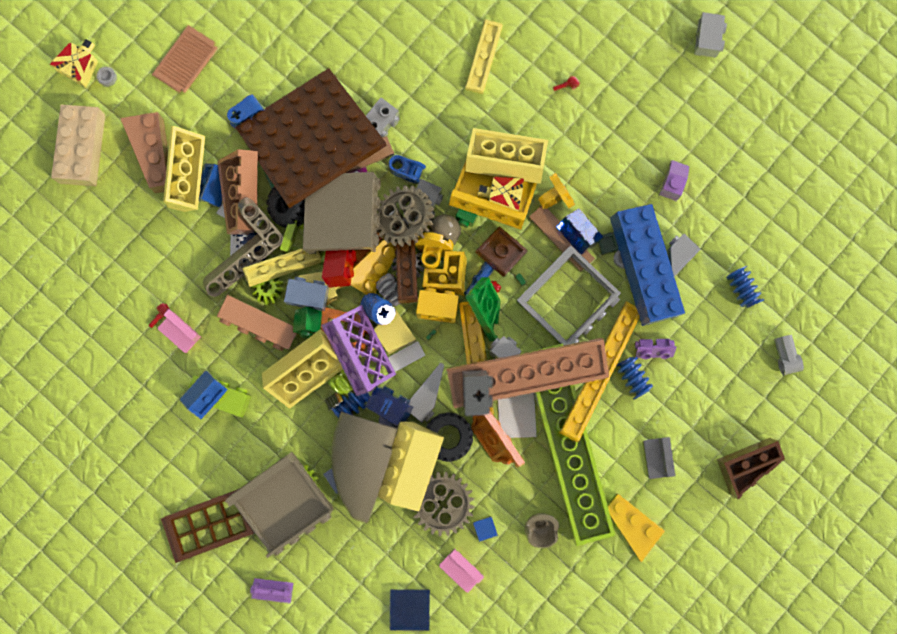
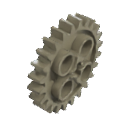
(419, 206)
(457, 514)

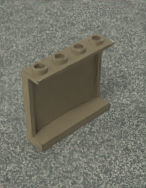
(343, 214)
(282, 504)

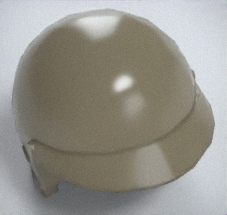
(446, 226)
(542, 530)

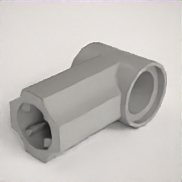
(789, 360)

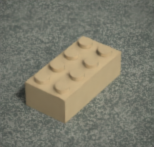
(78, 145)

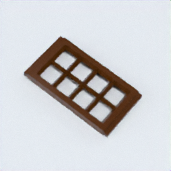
(174, 538)

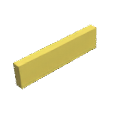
(484, 56)
(280, 266)

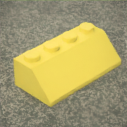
(506, 155)
(183, 170)
(302, 370)
(410, 465)

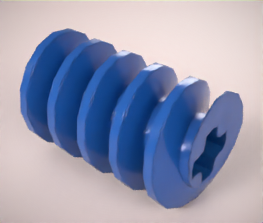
(744, 287)
(378, 308)
(634, 376)
(351, 404)

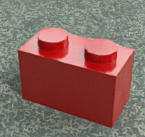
(338, 268)

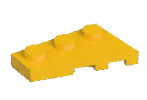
(373, 267)
(636, 527)

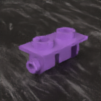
(663, 349)
(272, 590)

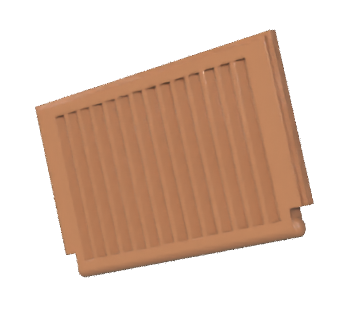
(185, 60)

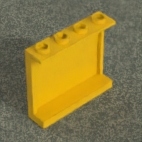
(466, 198)

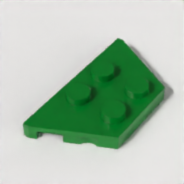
(485, 305)

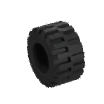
(464, 429)

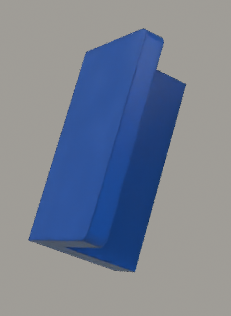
(210, 185)
(203, 395)

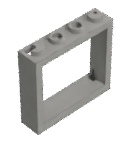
(598, 314)

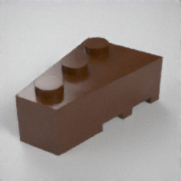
(749, 465)

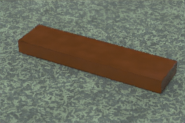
(406, 273)

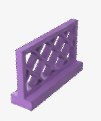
(349, 356)

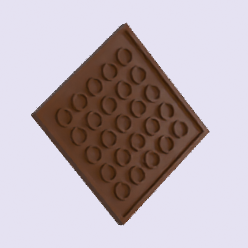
(310, 137)

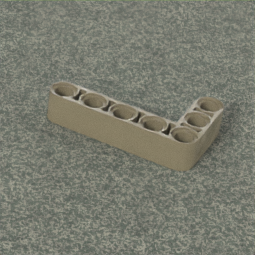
(246, 251)

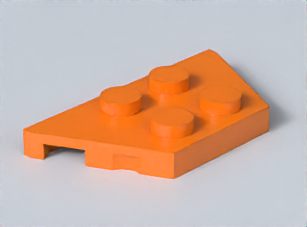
(494, 440)

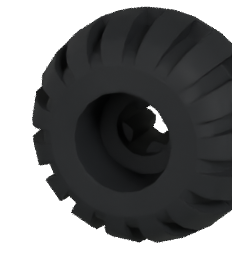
(281, 213)

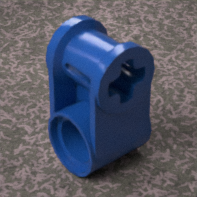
(244, 110)
(408, 169)

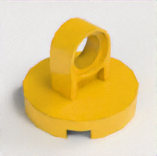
(556, 194)
(434, 246)

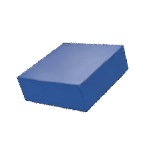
(485, 529)

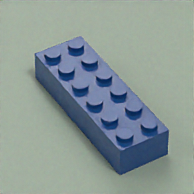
(647, 265)

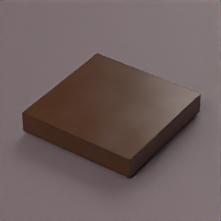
(501, 251)

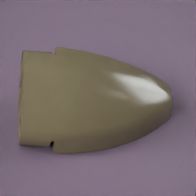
(360, 462)

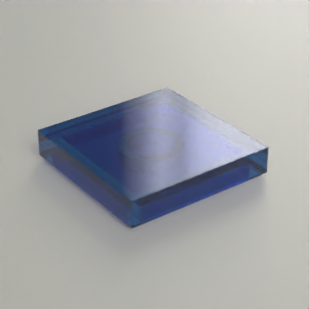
(409, 609)

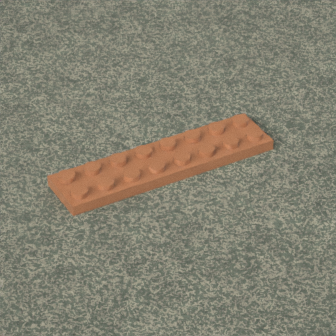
(536, 370)

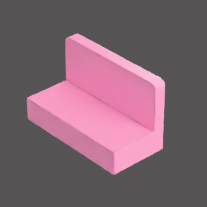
(178, 331)
(461, 570)

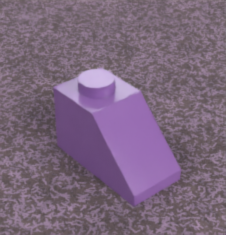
(675, 181)

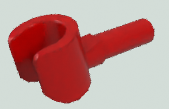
(573, 82)
(162, 309)

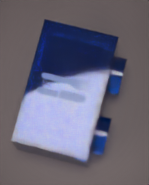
(579, 231)
(389, 406)

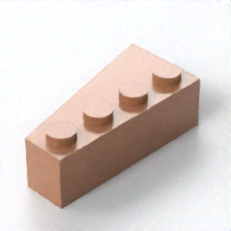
(150, 146)
(237, 182)
(256, 322)

